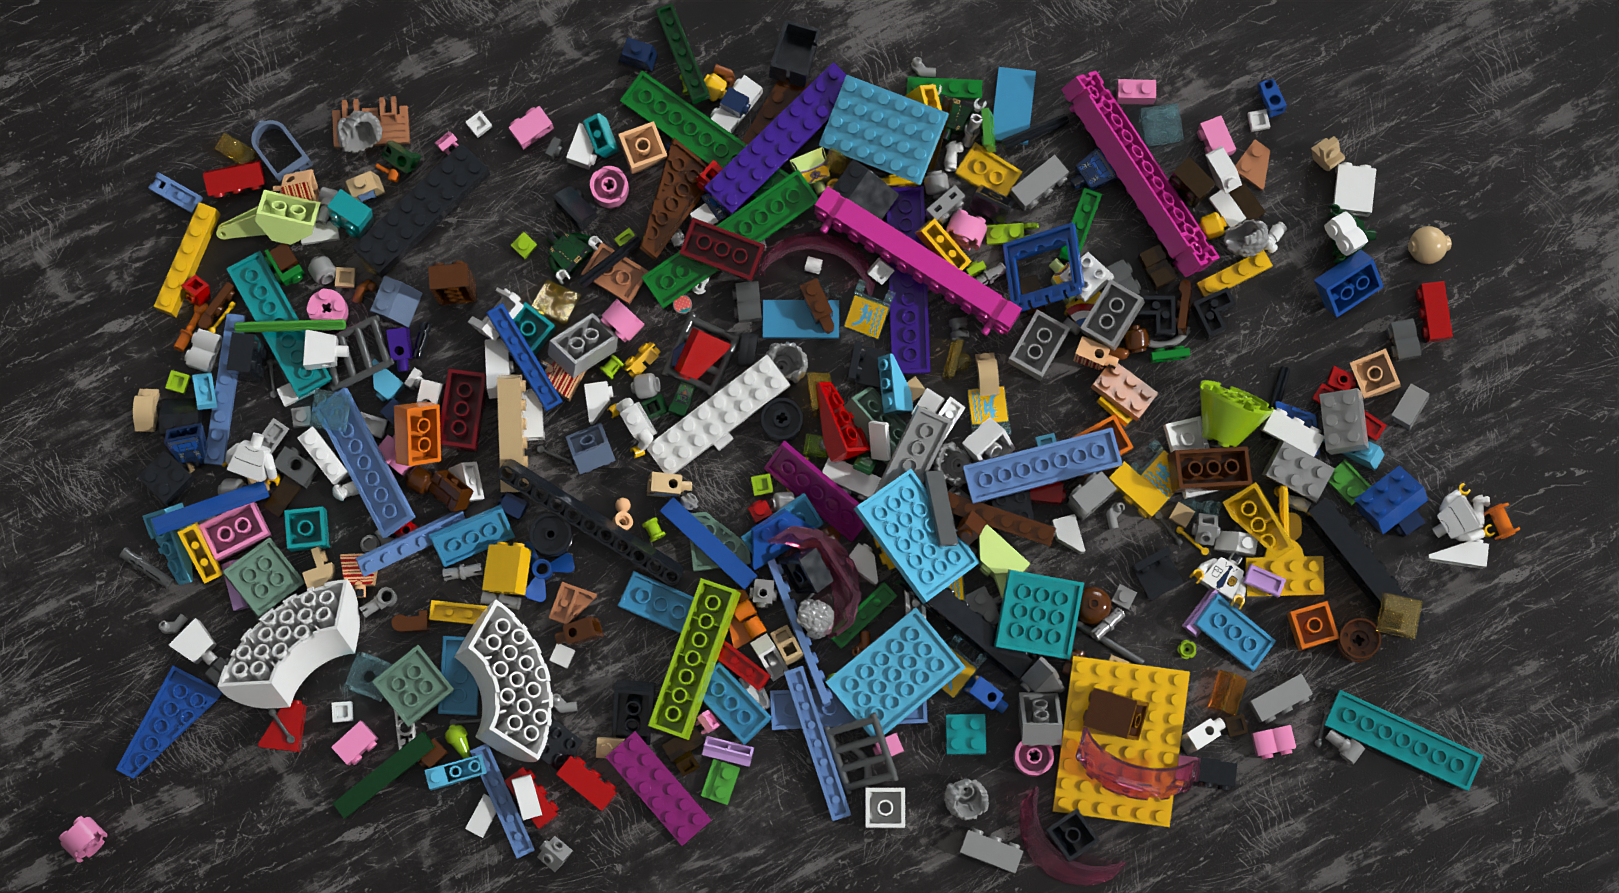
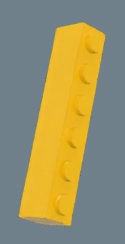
(187, 259)

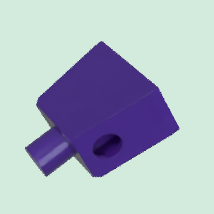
(400, 338)

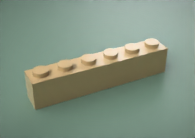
(511, 423)

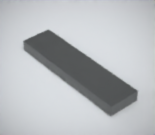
(940, 508)

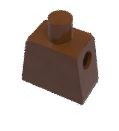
(587, 630)

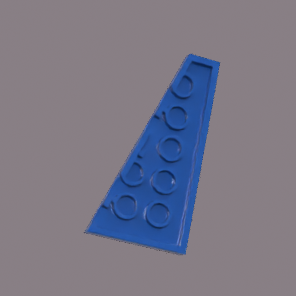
(173, 710)

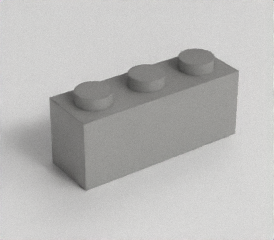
(1039, 183)
(1281, 699)
(991, 850)

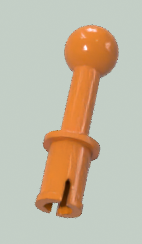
(186, 335)

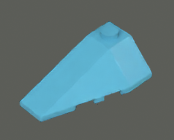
(172, 547)

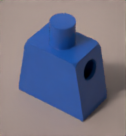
(979, 688)

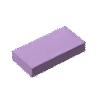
(1264, 580)

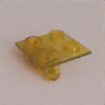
(555, 301)

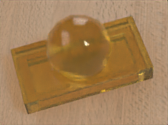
(235, 149)
(836, 161)
(956, 359)

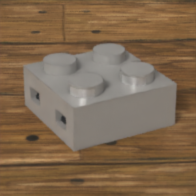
(945, 206)

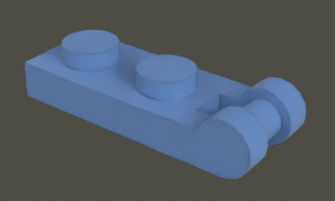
(175, 193)

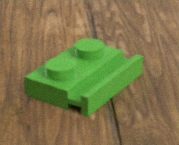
(987, 125)
(1348, 482)
(720, 782)

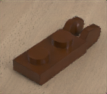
(1183, 306)
(215, 307)

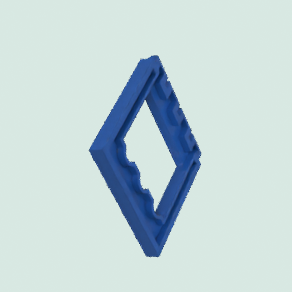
(1037, 244)

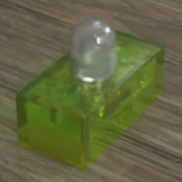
(815, 446)

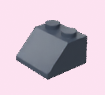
(396, 301)
(590, 448)

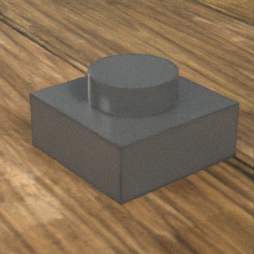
(554, 149)

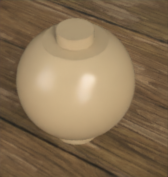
(1429, 245)

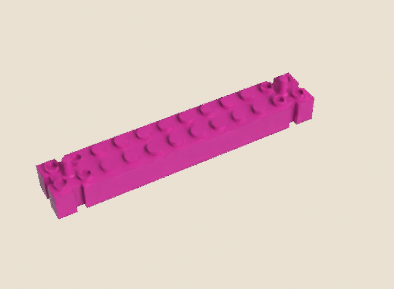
(1140, 173)
(916, 260)

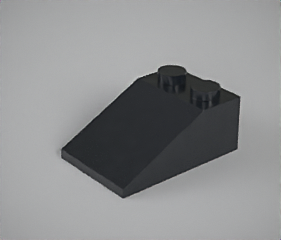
(866, 189)
(633, 709)

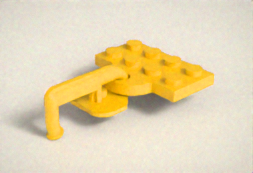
(1302, 573)

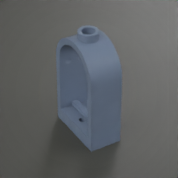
(300, 164)

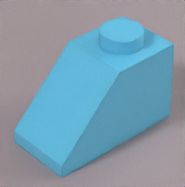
(386, 384)

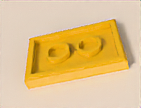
(988, 169)

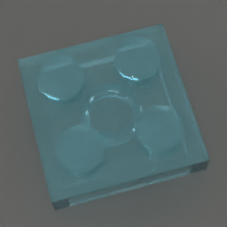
(1162, 124)
(330, 410)

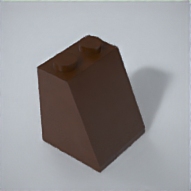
(1115, 714)

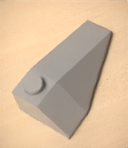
(1042, 678)

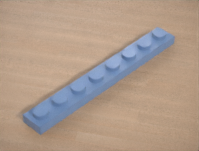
(225, 395)
(803, 640)
(817, 743)

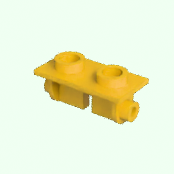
(645, 353)

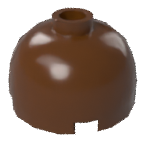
(1094, 606)

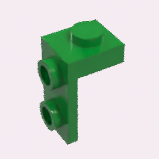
(293, 275)

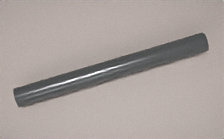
(1111, 644)

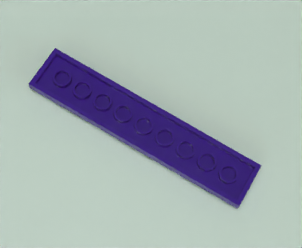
(777, 141)
(910, 304)

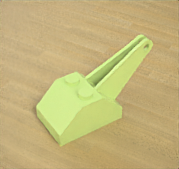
(277, 216)
(997, 557)

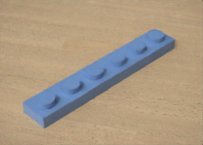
(405, 545)
(504, 803)

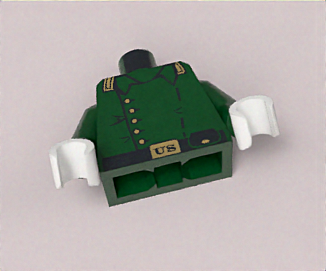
(959, 115)
(569, 252)

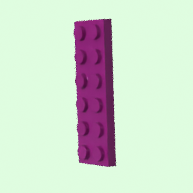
(824, 494)
(658, 788)

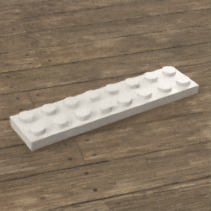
(718, 416)

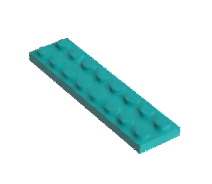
(269, 303)
(1403, 740)

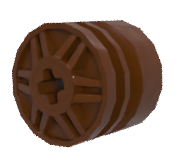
(1365, 631)

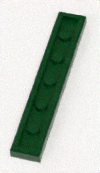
(682, 53)
(384, 775)

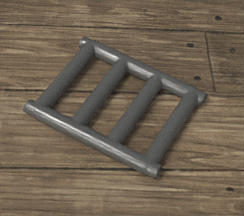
(370, 369)
(718, 372)
(843, 768)

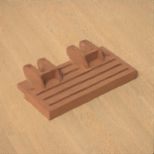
(394, 125)

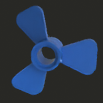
(536, 589)

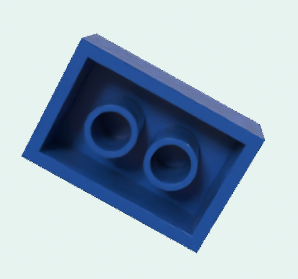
(1348, 283)
(1391, 499)

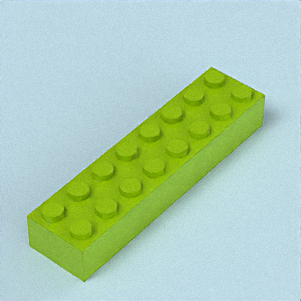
(694, 659)

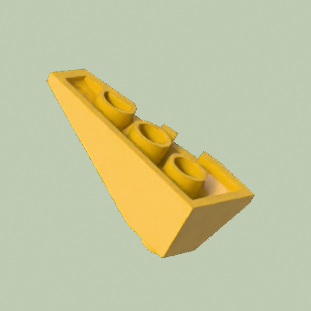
(1255, 514)

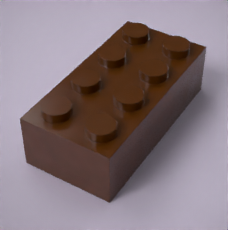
(452, 283)
(1209, 469)

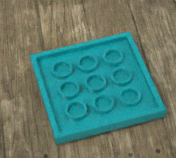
(1039, 614)

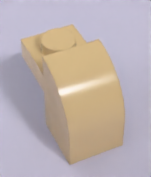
(1327, 153)
(987, 374)
(145, 411)
(323, 573)
(787, 645)

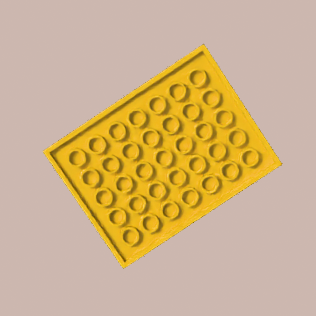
(1156, 748)

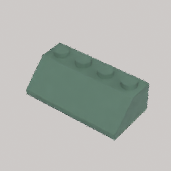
(868, 407)

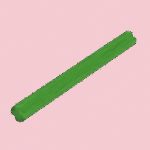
(299, 325)

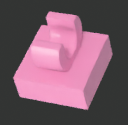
(446, 141)
(708, 721)

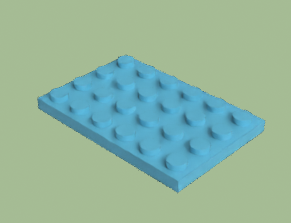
(883, 129)
(905, 530)
(896, 672)

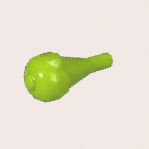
(457, 737)

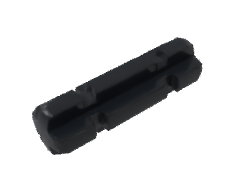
(421, 340)

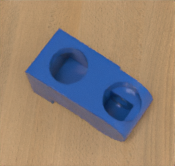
(1272, 97)

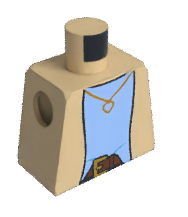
(365, 187)
(659, 485)

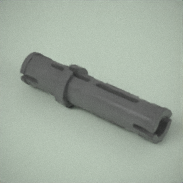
(139, 562)

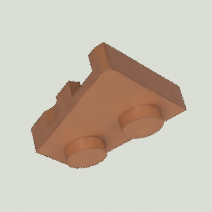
(1254, 164)
(570, 603)

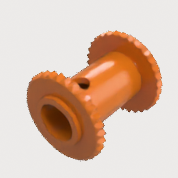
(1501, 521)

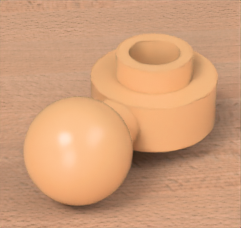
(623, 506)

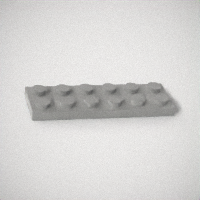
(917, 446)

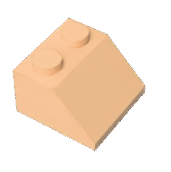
(642, 147)
(1375, 374)

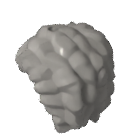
(358, 131)
(1247, 238)
(790, 359)
(948, 460)
(815, 618)
(966, 799)

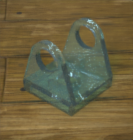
(362, 664)

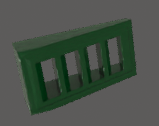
(657, 413)
(865, 463)

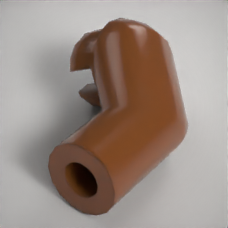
(726, 73)
(362, 288)
(1121, 353)
(865, 642)

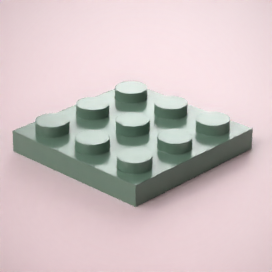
(263, 577)
(413, 686)

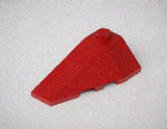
(839, 431)

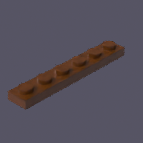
(1003, 520)

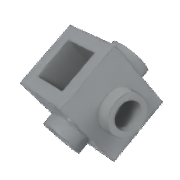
(1206, 529)
(763, 586)
(554, 853)

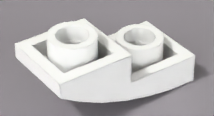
(526, 797)

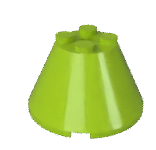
(1230, 413)

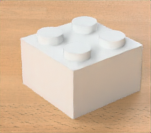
(988, 442)
(884, 807)

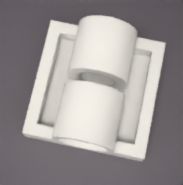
(1094, 276)

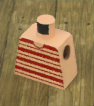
(300, 185)
(1087, 353)
(561, 380)
(352, 573)

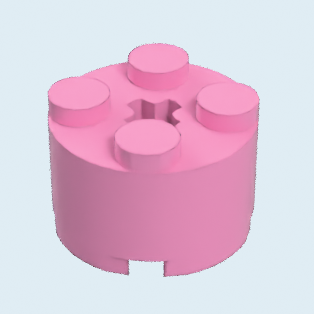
(604, 178)
(966, 230)
(327, 299)
(623, 320)
(1036, 767)
(83, 838)

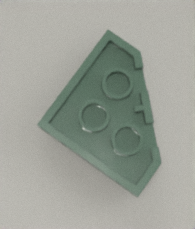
(700, 560)

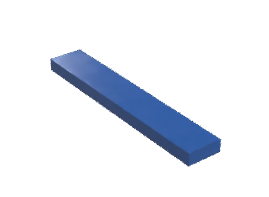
(524, 357)
(210, 507)
(708, 543)

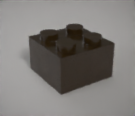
(1191, 182)

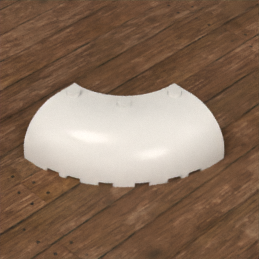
(292, 645)
(511, 683)

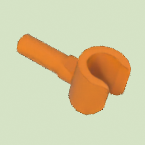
(393, 174)

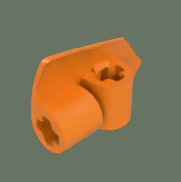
(745, 622)

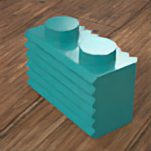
(601, 135)

